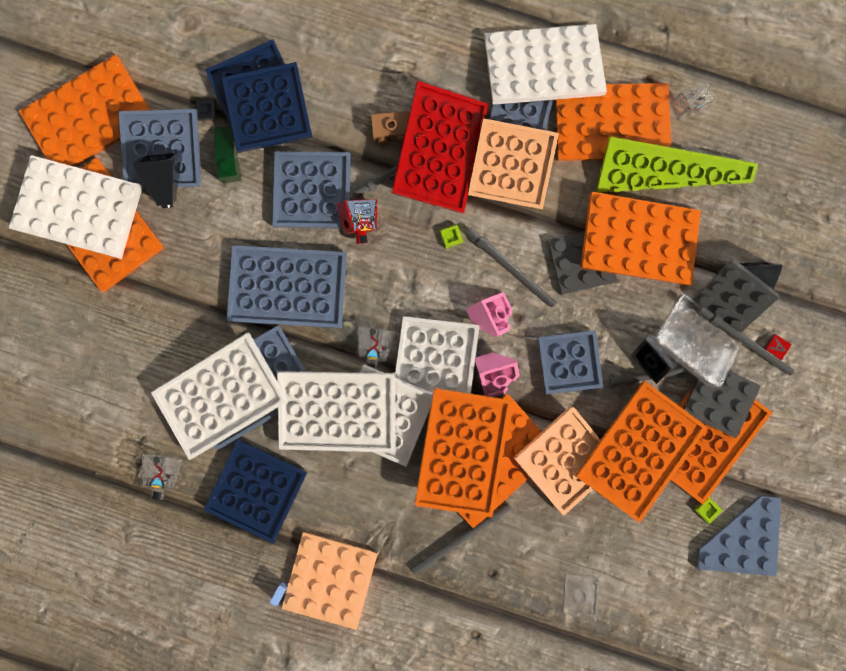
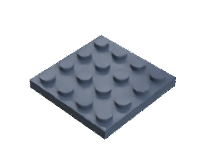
(161, 133)
(309, 188)

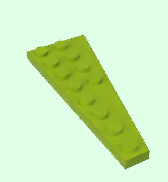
(652, 166)

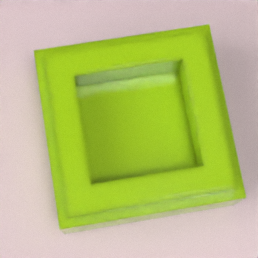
(451, 236)
(708, 510)

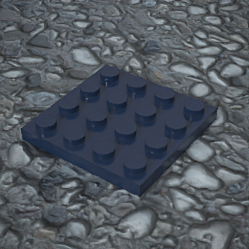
(257, 58)
(267, 107)
(255, 491)

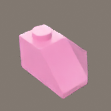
(491, 314)
(496, 373)

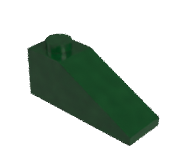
(226, 155)

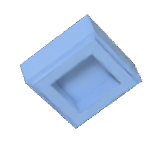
(279, 594)

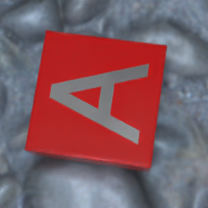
(777, 346)

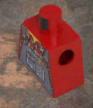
(358, 218)

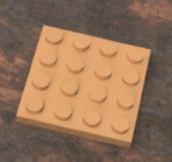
(513, 163)
(556, 458)
(329, 580)

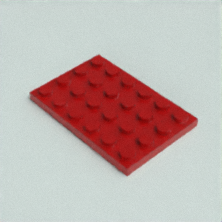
(439, 148)

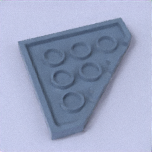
(747, 542)

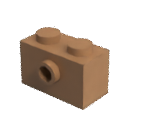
(389, 126)

